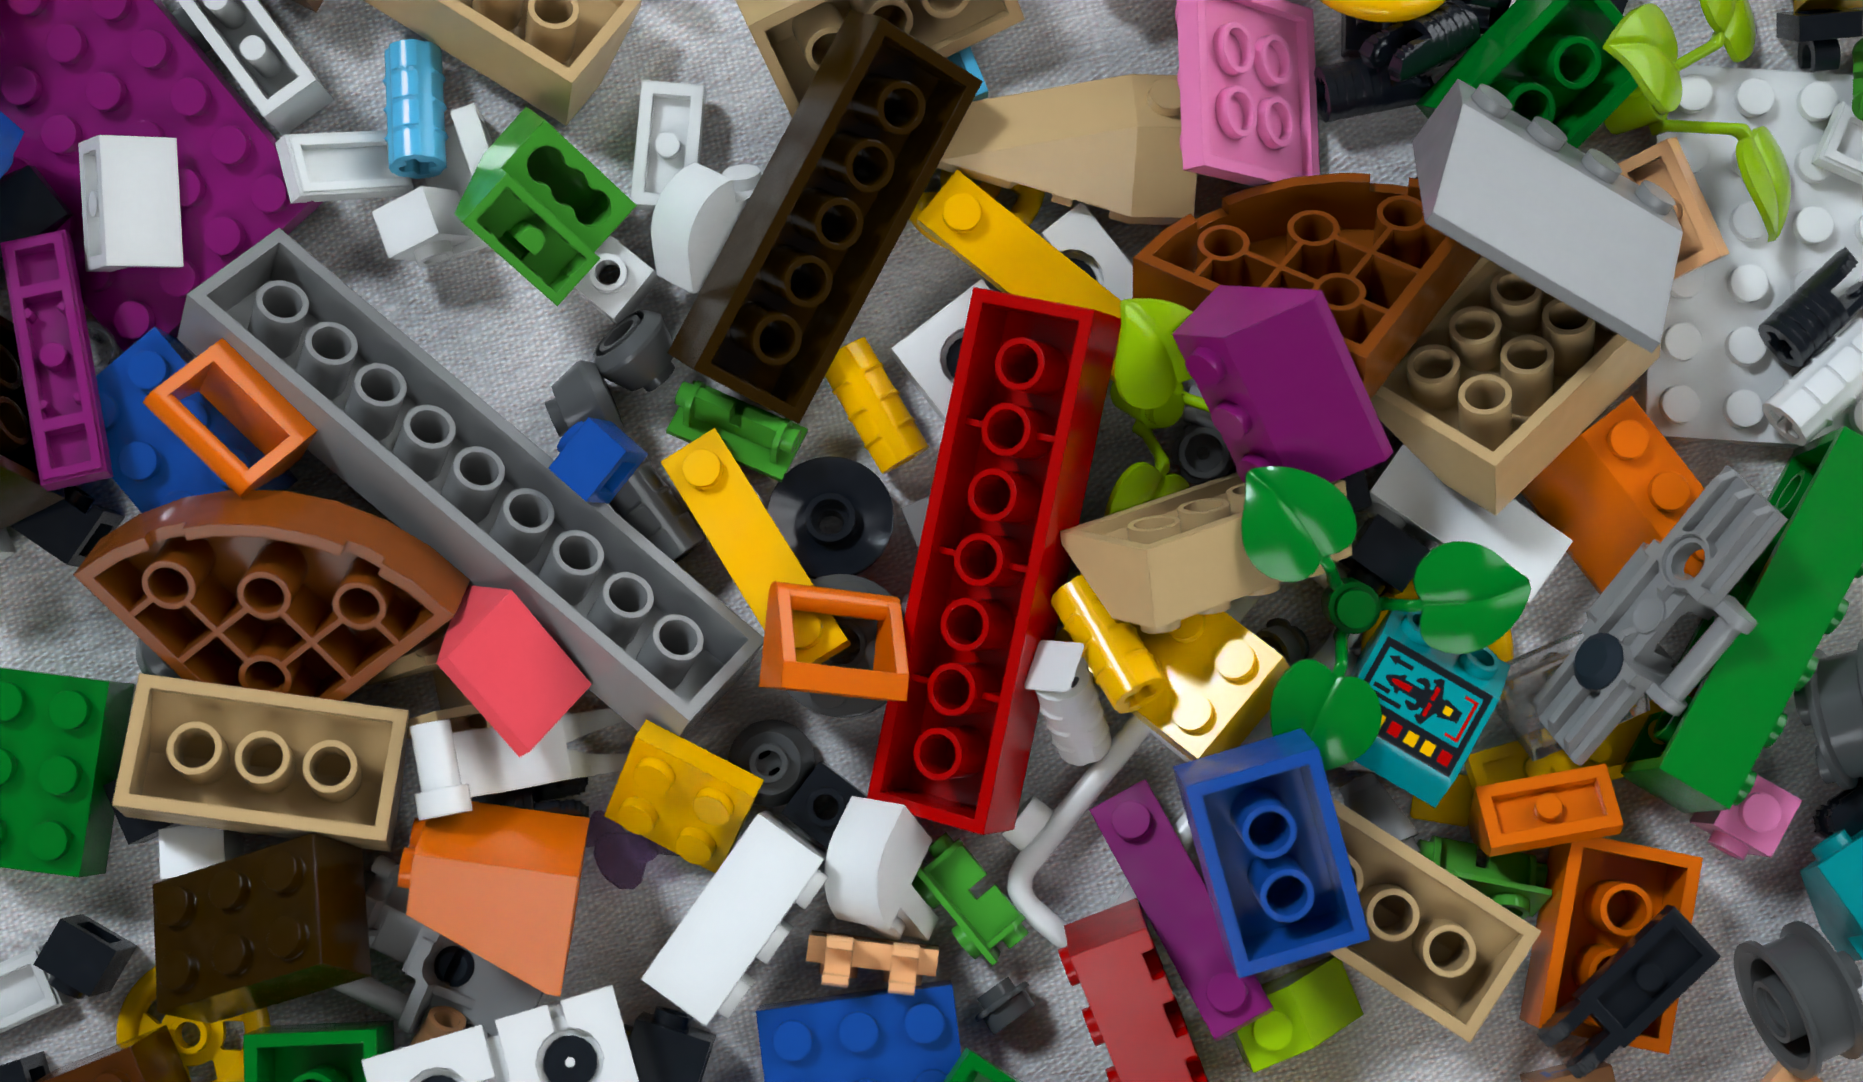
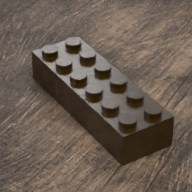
(825, 215)

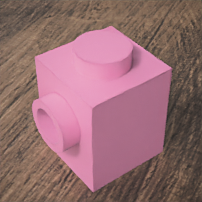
(1754, 824)

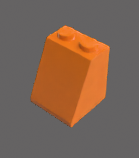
(500, 886)

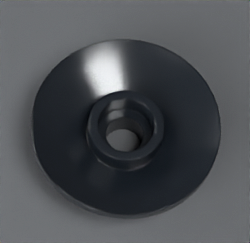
(836, 489)

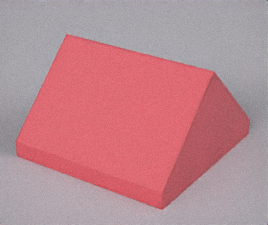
(509, 666)

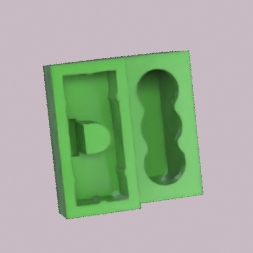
(542, 205)

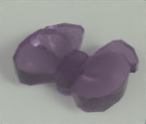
(620, 854)

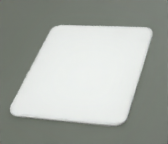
(1054, 666)

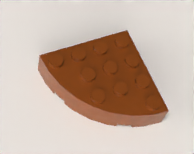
(1319, 232)
(273, 590)

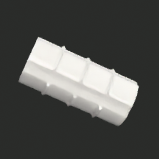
(1820, 388)
(1077, 719)

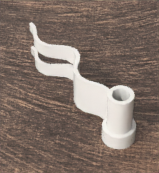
(481, 763)

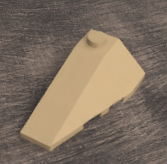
(1086, 143)

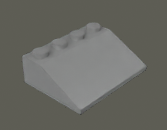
(1549, 211)

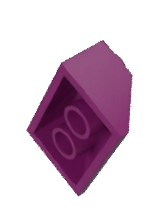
(1281, 382)

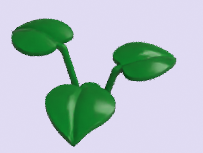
(1462, 589)

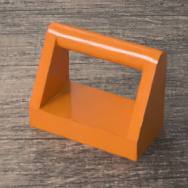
(247, 403)
(779, 667)
(1544, 811)

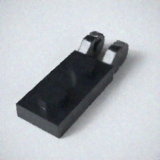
(1632, 988)

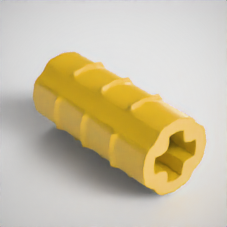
(874, 406)
(1110, 647)

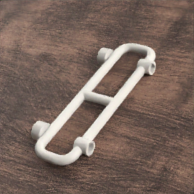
(1041, 830)

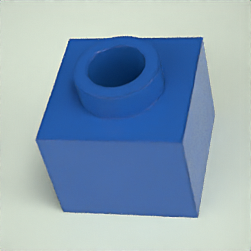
(596, 459)

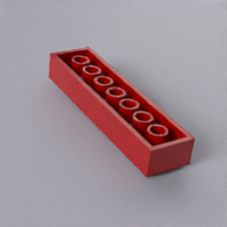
(993, 557)

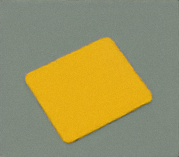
(1452, 808)

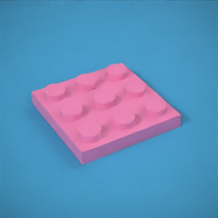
(1247, 90)

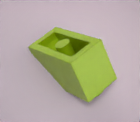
(1307, 1011)

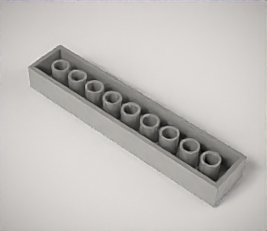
(473, 486)

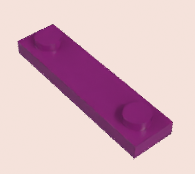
(56, 360)
(1178, 908)

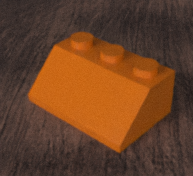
(1615, 492)

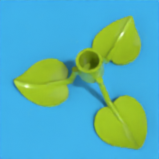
(1650, 53)
(1152, 392)

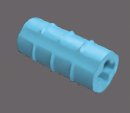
(415, 109)

